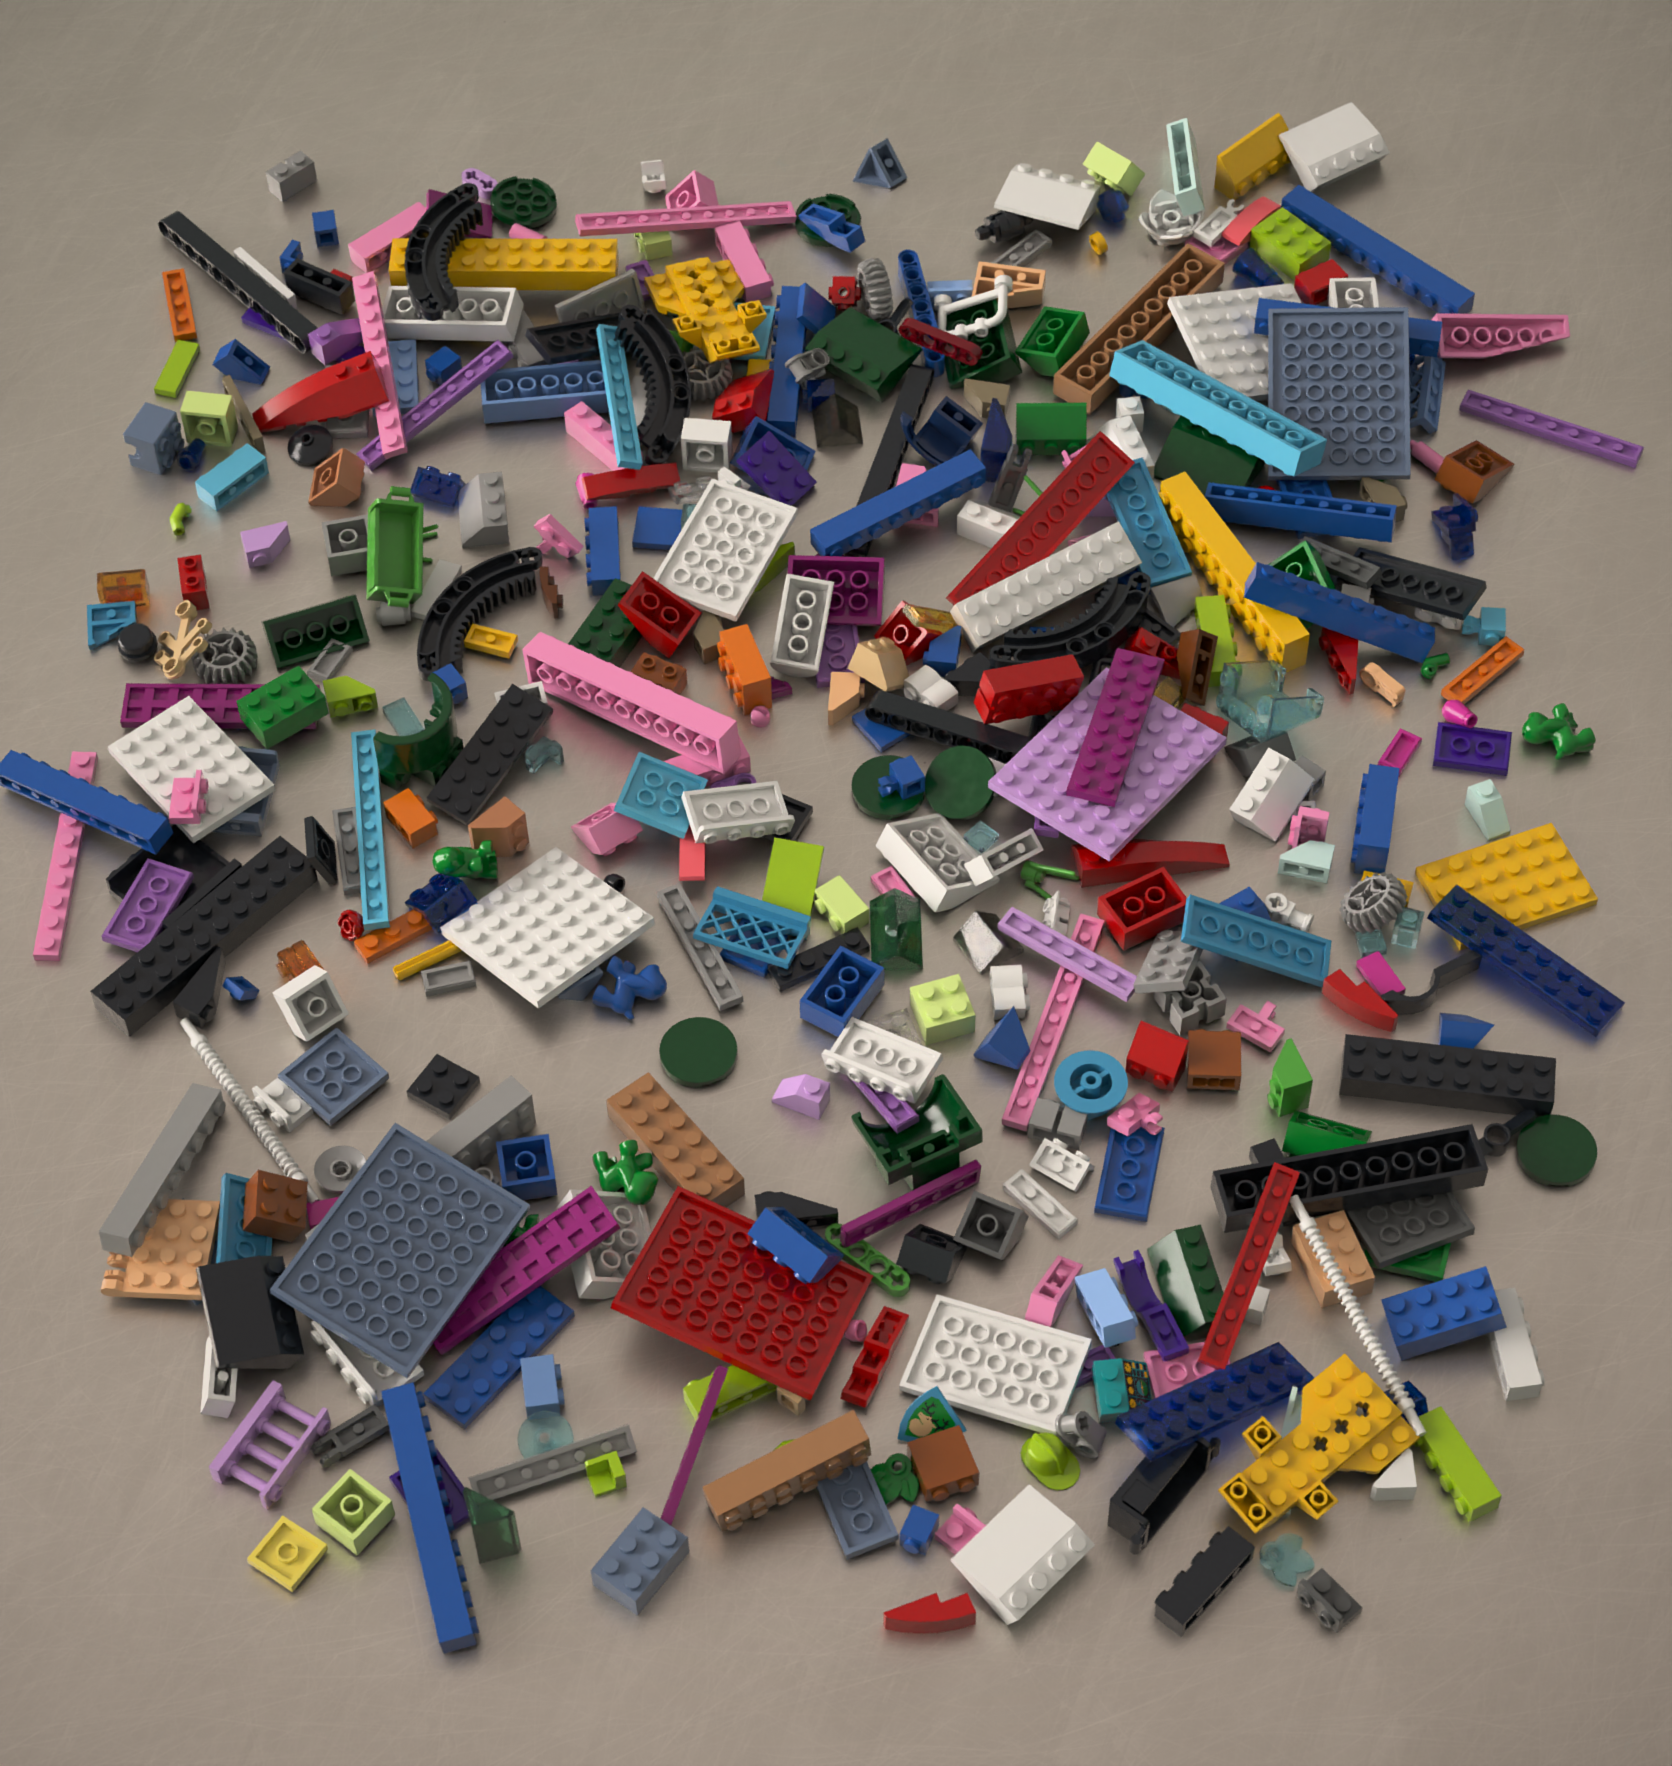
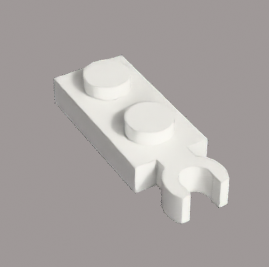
(1212, 228)

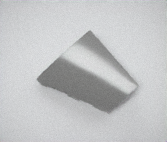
(1176, 599)

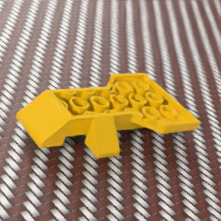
(705, 301)
(1290, 1469)

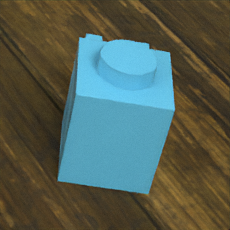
(1489, 625)

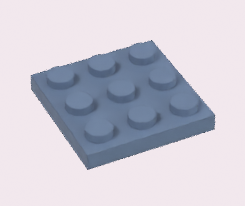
(333, 1076)

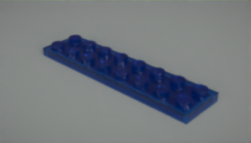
(1526, 960)
(1213, 1401)

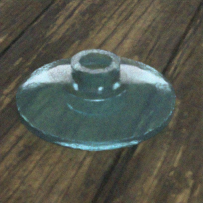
(543, 1422)

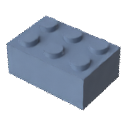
(640, 1561)

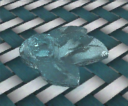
(1290, 1558)

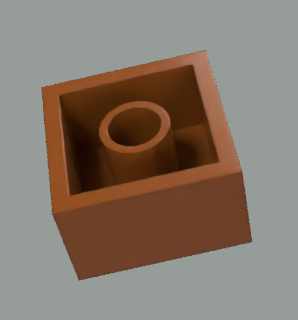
(275, 1206)

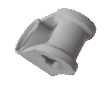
(807, 364)
(1081, 1433)

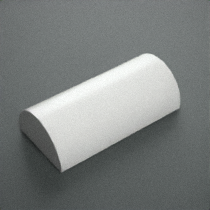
(801, 626)

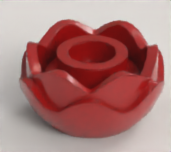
(351, 924)

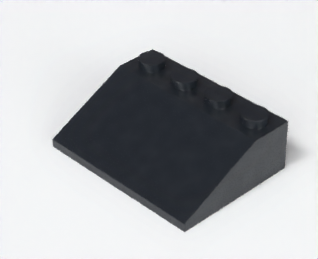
(243, 1317)

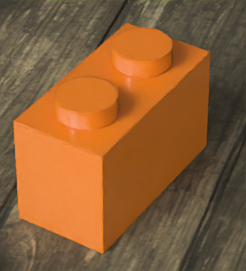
(411, 817)

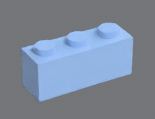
(1106, 1307)

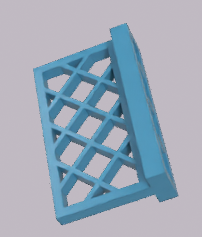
(759, 914)

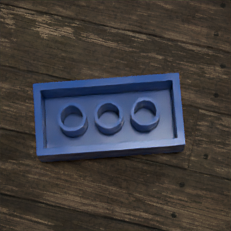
(1374, 819)
(1443, 1313)

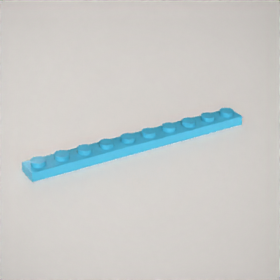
(370, 831)

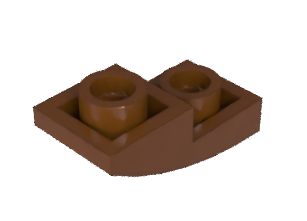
(550, 594)

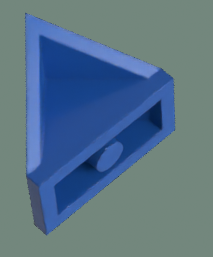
(1461, 1030)
(1005, 1043)

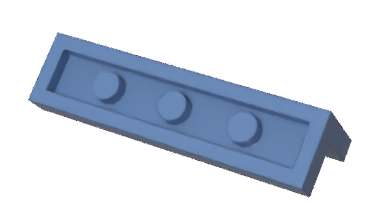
(1430, 391)

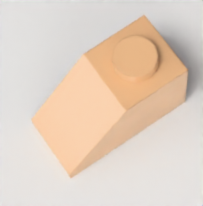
(844, 695)

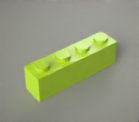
(1212, 616)
(737, 1390)
(1457, 1466)

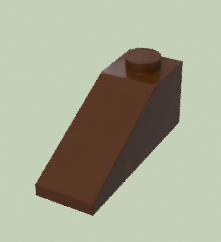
(1195, 664)

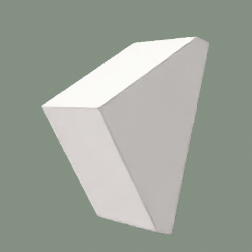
(1397, 1481)

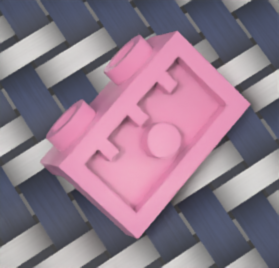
(187, 799)
(959, 1529)

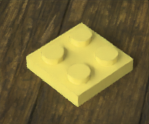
(287, 1553)

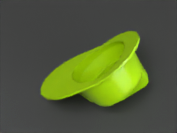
(1050, 1461)

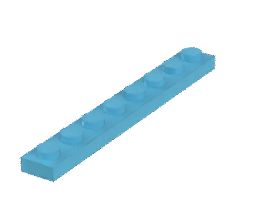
(619, 399)

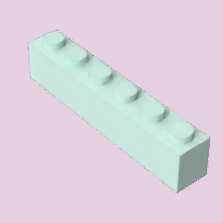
(1185, 167)

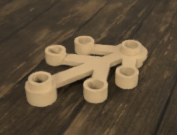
(175, 666)

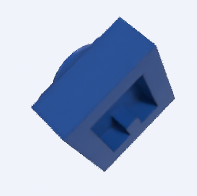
(291, 252)

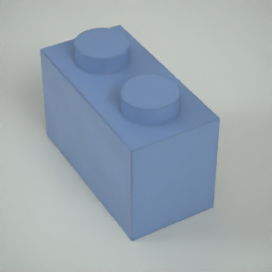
(540, 1384)

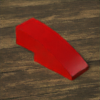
(1359, 1001)
(931, 1615)

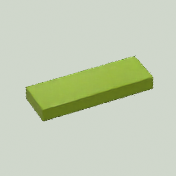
(177, 368)

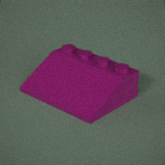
(856, 588)

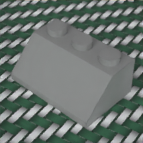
(483, 511)

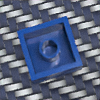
(527, 1167)

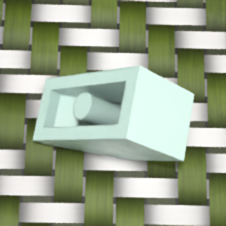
(1487, 809)
(1308, 861)

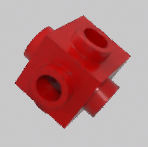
(840, 285)

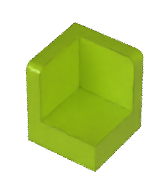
(605, 1474)

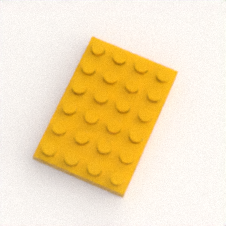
(1519, 877)

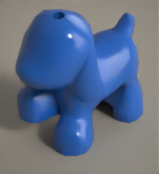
(647, 984)

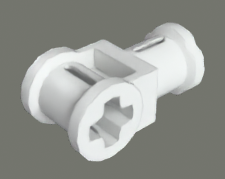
(1286, 912)

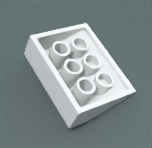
(1333, 146)
(1048, 196)
(932, 860)
(606, 1266)
(1021, 1554)

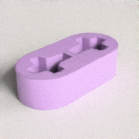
(481, 180)

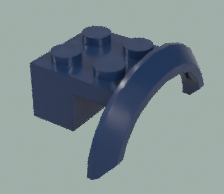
(944, 434)

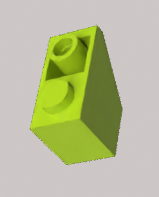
(348, 696)

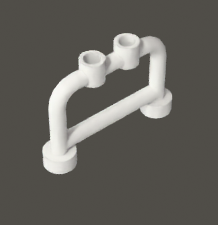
(944, 306)

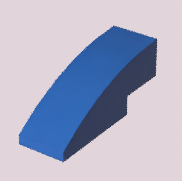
(833, 227)

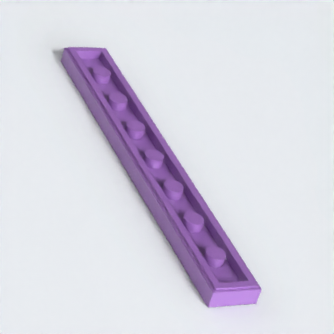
(442, 399)
(1551, 428)

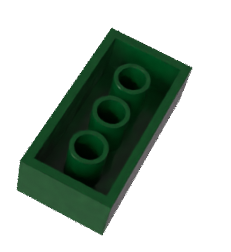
(607, 629)

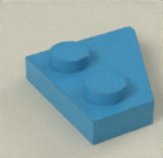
(108, 620)

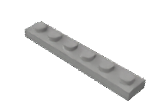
(704, 955)
(551, 1464)

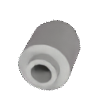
(392, 615)

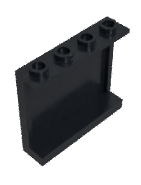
(180, 852)

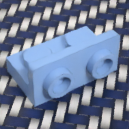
(955, 289)

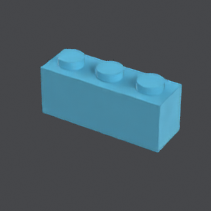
(231, 477)

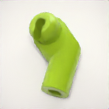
(180, 511)

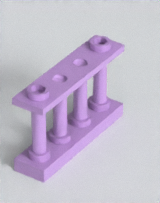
(258, 1422)

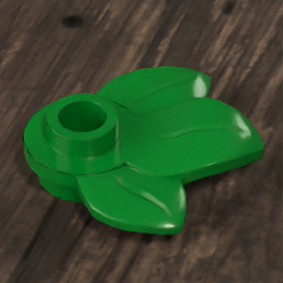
(896, 1483)

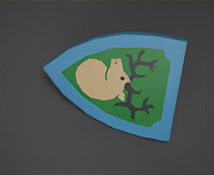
(927, 1416)

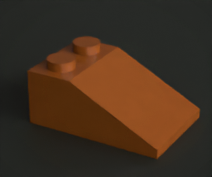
(1472, 471)

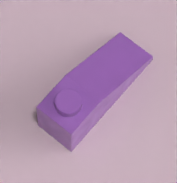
(335, 339)

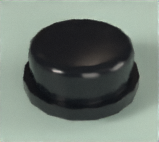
(137, 642)

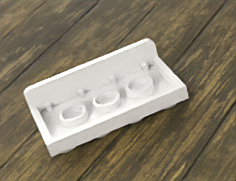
(737, 812)
(882, 1060)
(359, 1367)

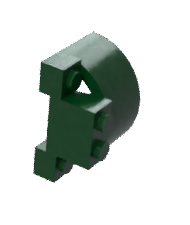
(424, 753)
(930, 1145)

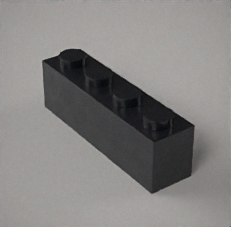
(1203, 1581)

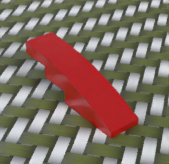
(628, 481)
(874, 1357)

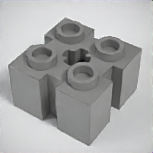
(1194, 1003)

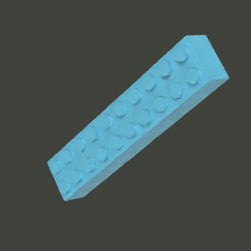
(1218, 408)

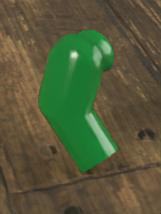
(1432, 663)

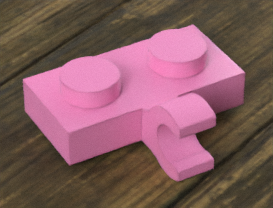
(556, 535)
(1257, 1027)
(1136, 1113)

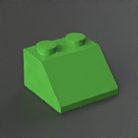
(1290, 1082)

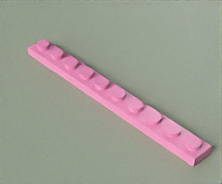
(684, 218)
(376, 341)
(63, 870)
(1049, 1031)

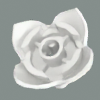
(1166, 220)

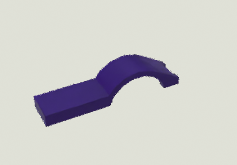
(1148, 1307)

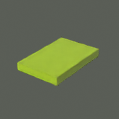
(793, 875)

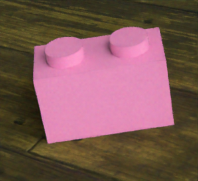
(693, 191)
(606, 830)

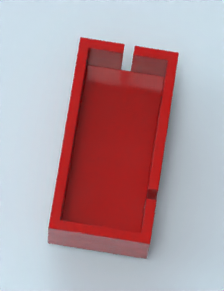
(1028, 689)

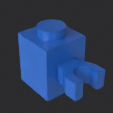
(904, 777)

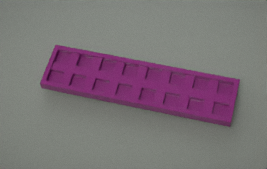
(218, 701)
(1115, 727)
(530, 1263)

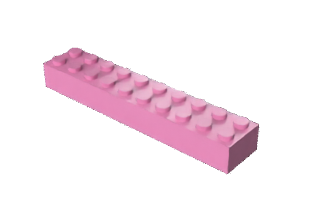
(633, 702)

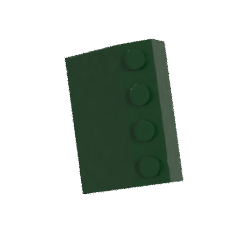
(998, 348)
(865, 353)
(1205, 458)

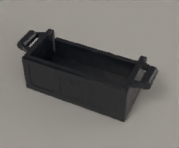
(1157, 1490)

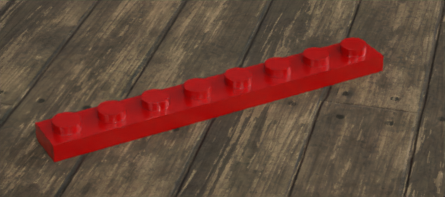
(1248, 1267)

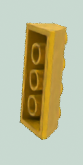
(1251, 159)

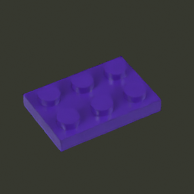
(776, 470)

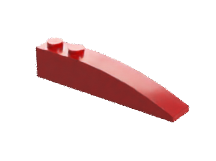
(330, 393)
(1146, 856)

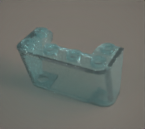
(1257, 701)

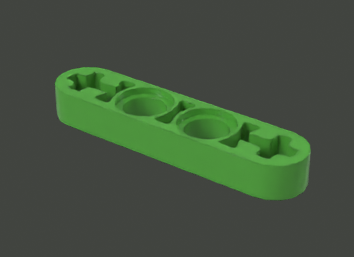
(870, 1257)

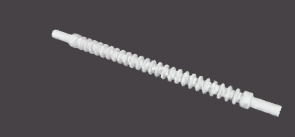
(246, 1106)
(1405, 1404)

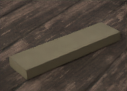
(244, 415)

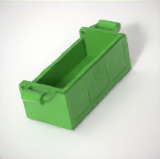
(395, 549)

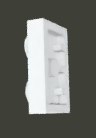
(282, 1104)
(1061, 1164)

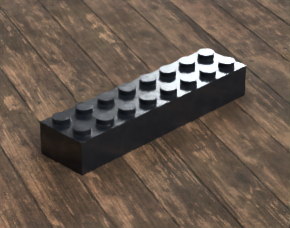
(1447, 1076)

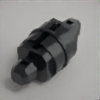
(1002, 226)

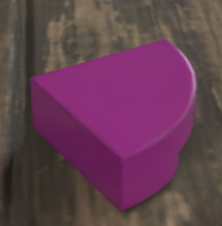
(780, 688)

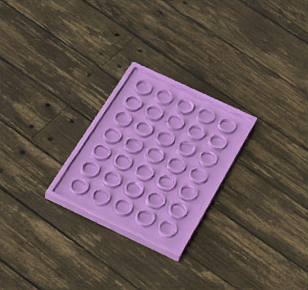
(1163, 762)

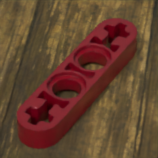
(917, 333)

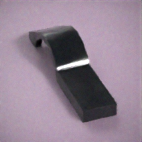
(1440, 977)

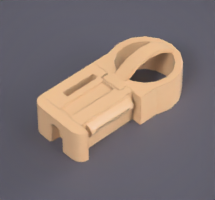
(1383, 683)

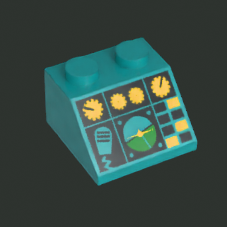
(1119, 1387)

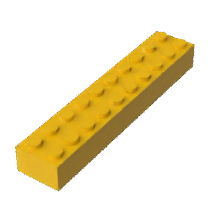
(522, 263)
(1227, 569)

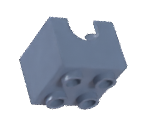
(156, 438)

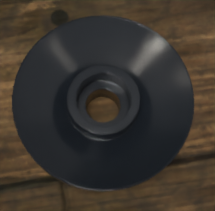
(311, 451)

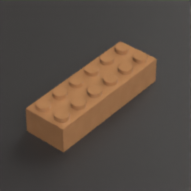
(676, 1143)
(787, 1471)

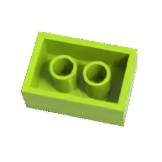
(1289, 243)

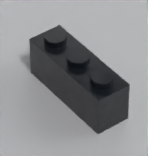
(319, 286)

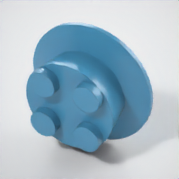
(1091, 1082)

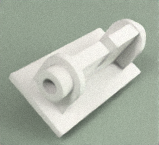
(1056, 910)

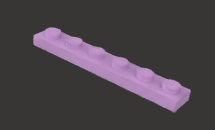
(1068, 953)

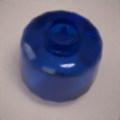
(1112, 205)

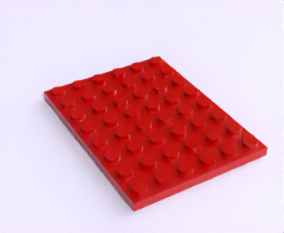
(734, 1301)

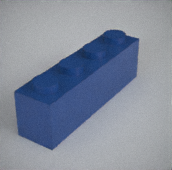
(603, 547)

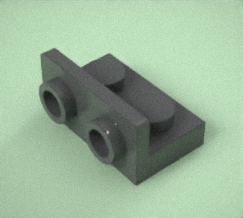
(1328, 1600)

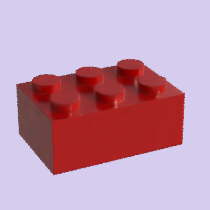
(1142, 908)

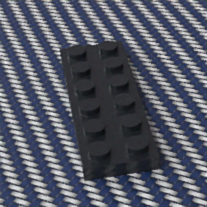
(570, 339)
(1422, 585)
(489, 755)

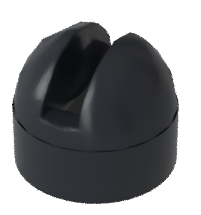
(615, 881)

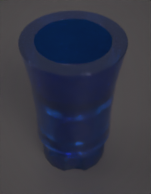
(1255, 269)

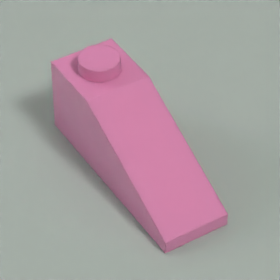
(1053, 1291)

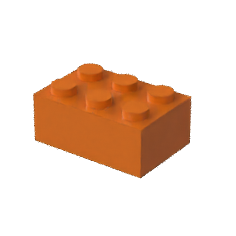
(744, 669)

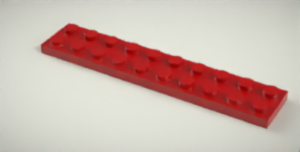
(1050, 516)

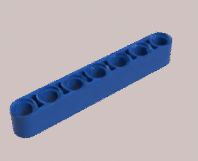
(915, 288)

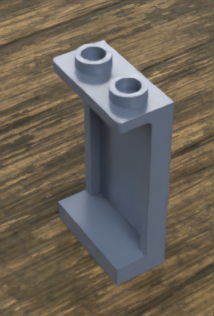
(253, 819)

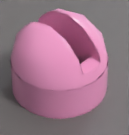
(758, 716)
(856, 1331)

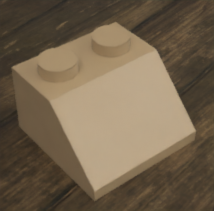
(880, 663)

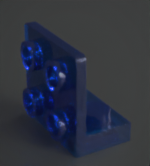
(441, 900)

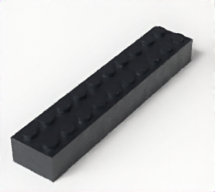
(220, 920)
(1358, 1175)

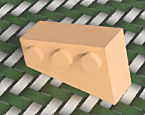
(1027, 283)

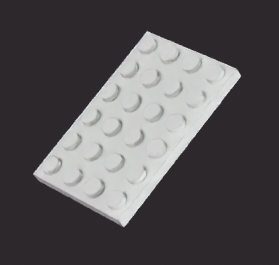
(725, 548)
(176, 747)
(996, 1364)

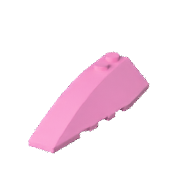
(1497, 334)

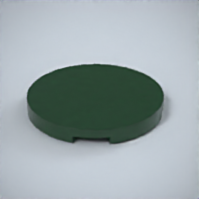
(831, 201)
(523, 202)
(959, 782)
(869, 799)
(698, 1051)
(1556, 1150)

